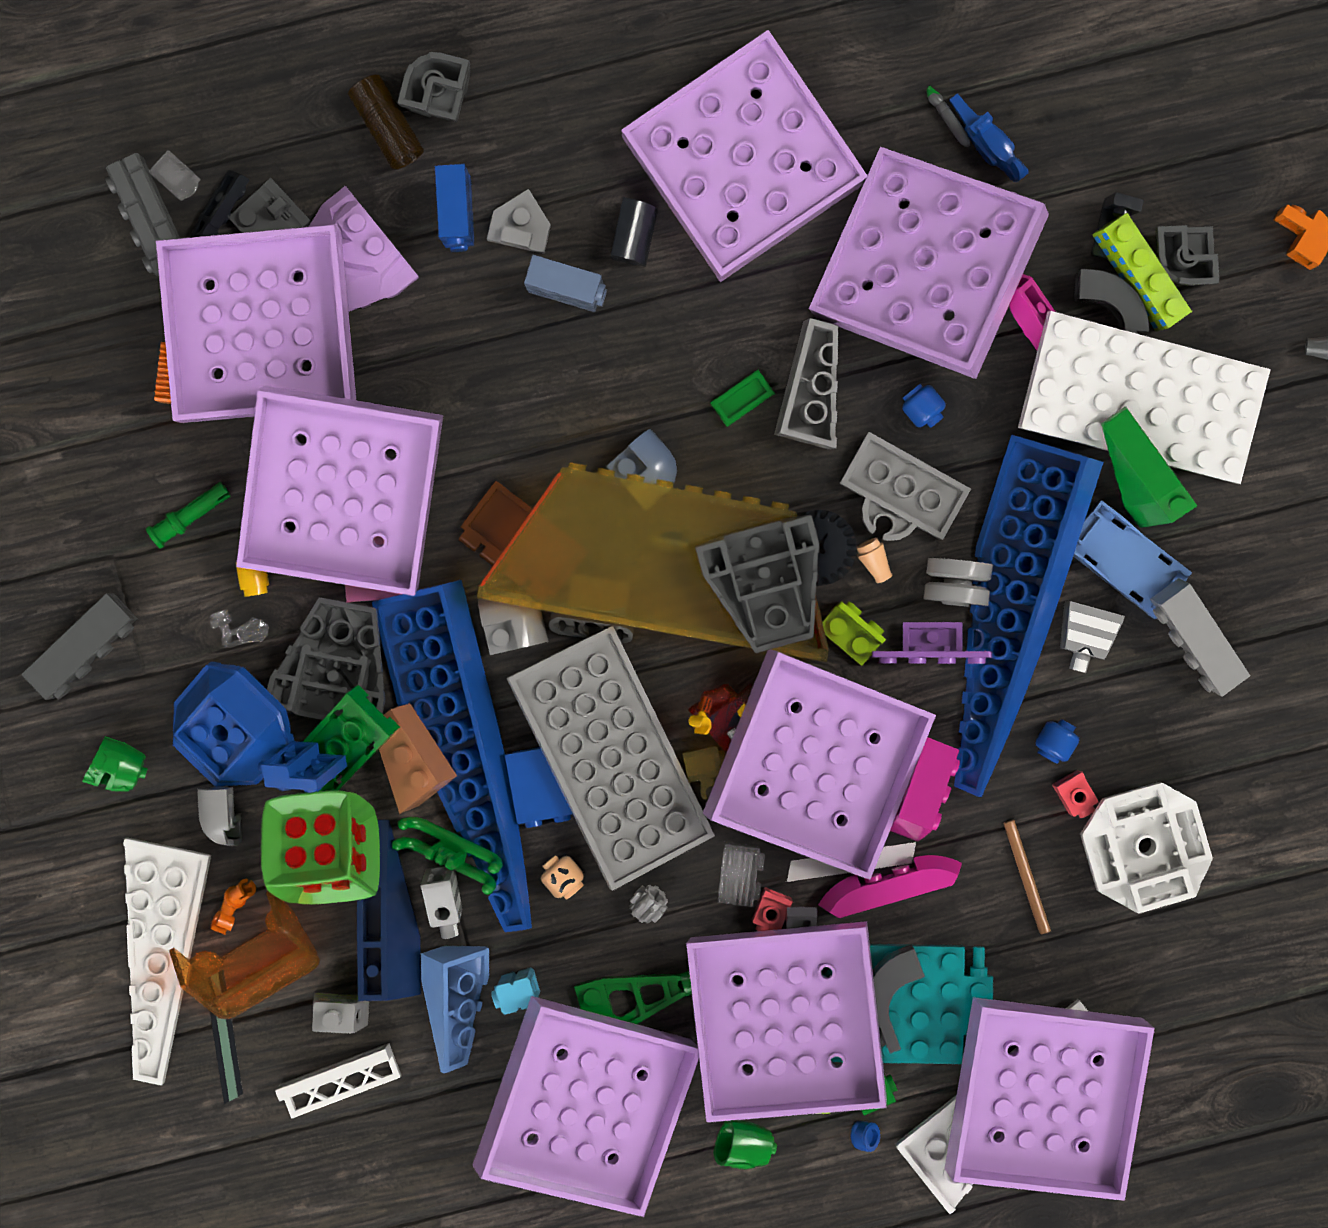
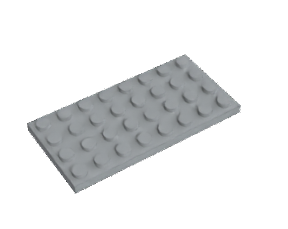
(610, 757)

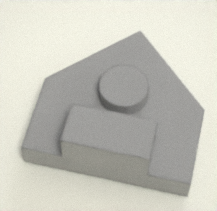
(520, 224)

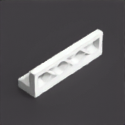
(335, 1072)

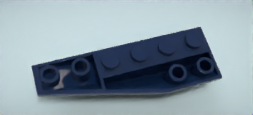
(388, 932)

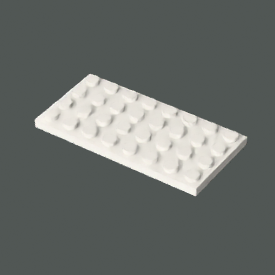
(1186, 400)

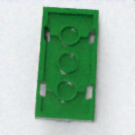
(352, 733)

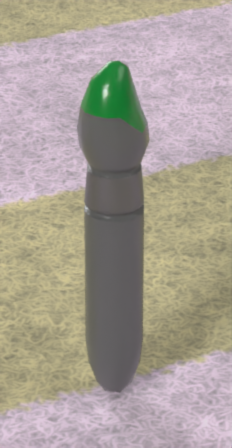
(947, 115)

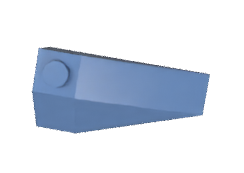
(452, 990)

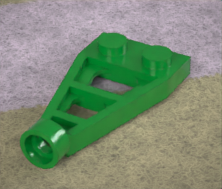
(594, 994)

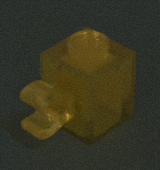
(703, 765)

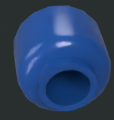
(923, 406)
(1057, 741)

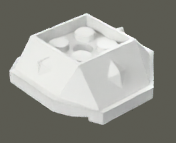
(1171, 866)

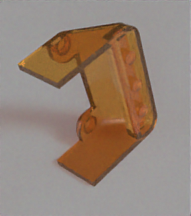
(252, 970)

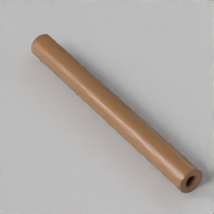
(1026, 876)

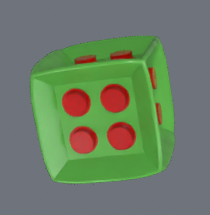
(320, 847)

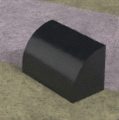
(634, 232)

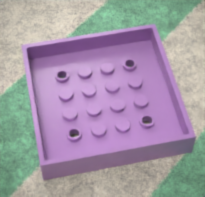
(744, 155)
(929, 261)
(254, 319)
(338, 490)
(818, 764)
(786, 1022)
(1048, 1099)
(586, 1107)

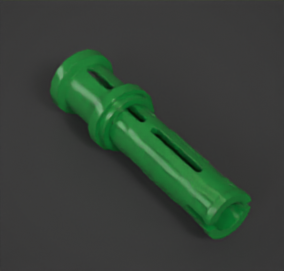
(176, 522)

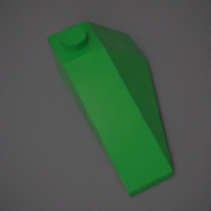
(1144, 478)

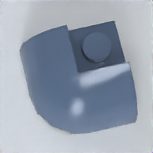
(646, 458)

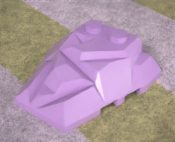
(370, 260)

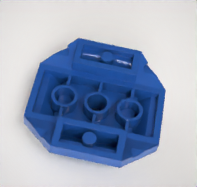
(232, 700)

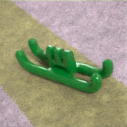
(450, 851)

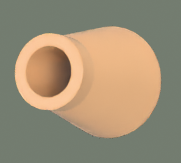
(874, 558)

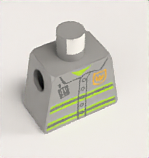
(338, 1013)

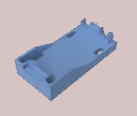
(1125, 557)

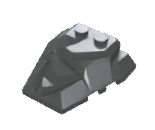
(329, 659)

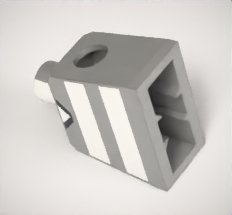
(1088, 633)
(442, 900)

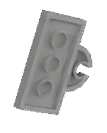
(902, 490)

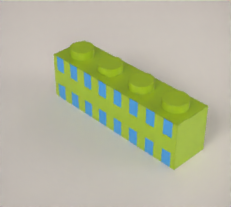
(1142, 271)

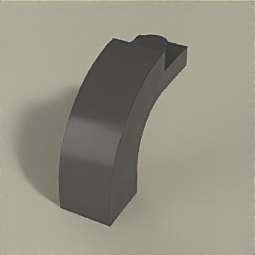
(1113, 294)
(889, 975)

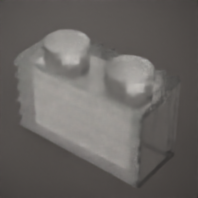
(739, 874)

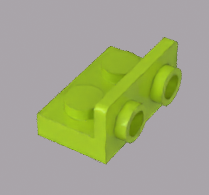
(852, 633)

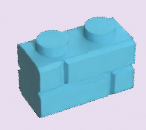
(515, 990)

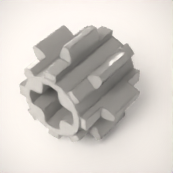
(648, 904)

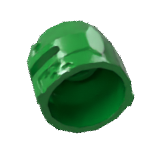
(116, 766)
(743, 1145)

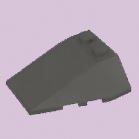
(766, 579)

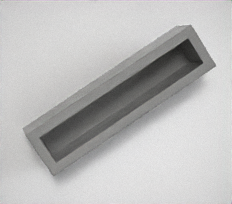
(1199, 637)

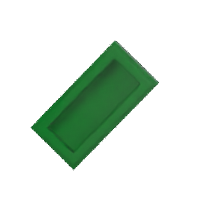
(742, 398)

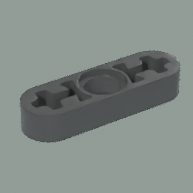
(571, 628)

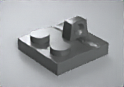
(268, 210)

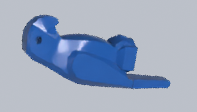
(990, 140)

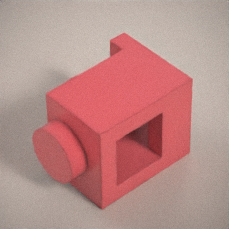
(1068, 787)
(771, 900)

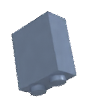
(565, 284)

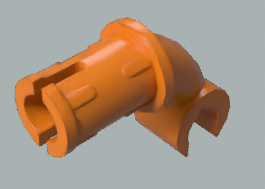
(234, 898)

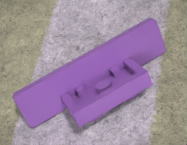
(932, 640)

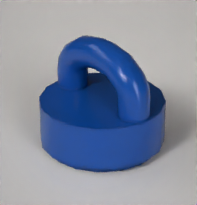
(865, 1135)

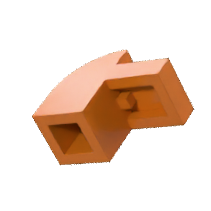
(1311, 231)

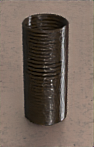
(390, 126)

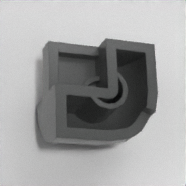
(435, 86)
(1188, 254)

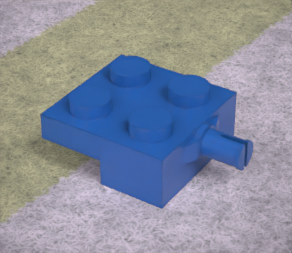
(301, 767)

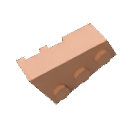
(413, 760)

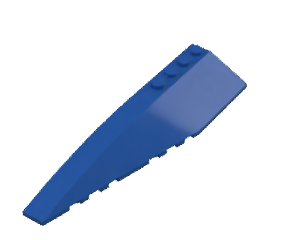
(1031, 543)
(442, 676)

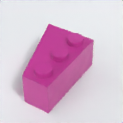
(926, 791)

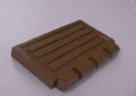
(494, 522)

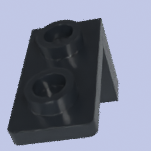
(1112, 207)

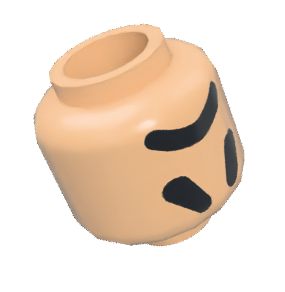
(562, 877)

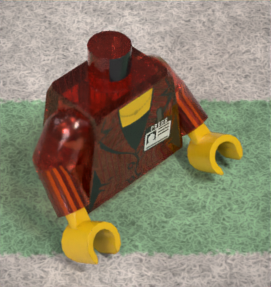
(719, 713)

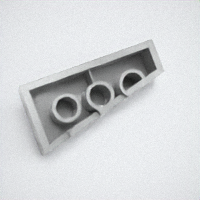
(810, 395)

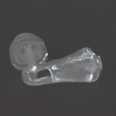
(251, 631)

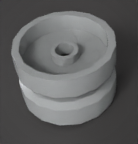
(957, 584)

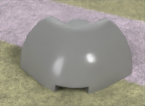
(511, 626)
(218, 815)

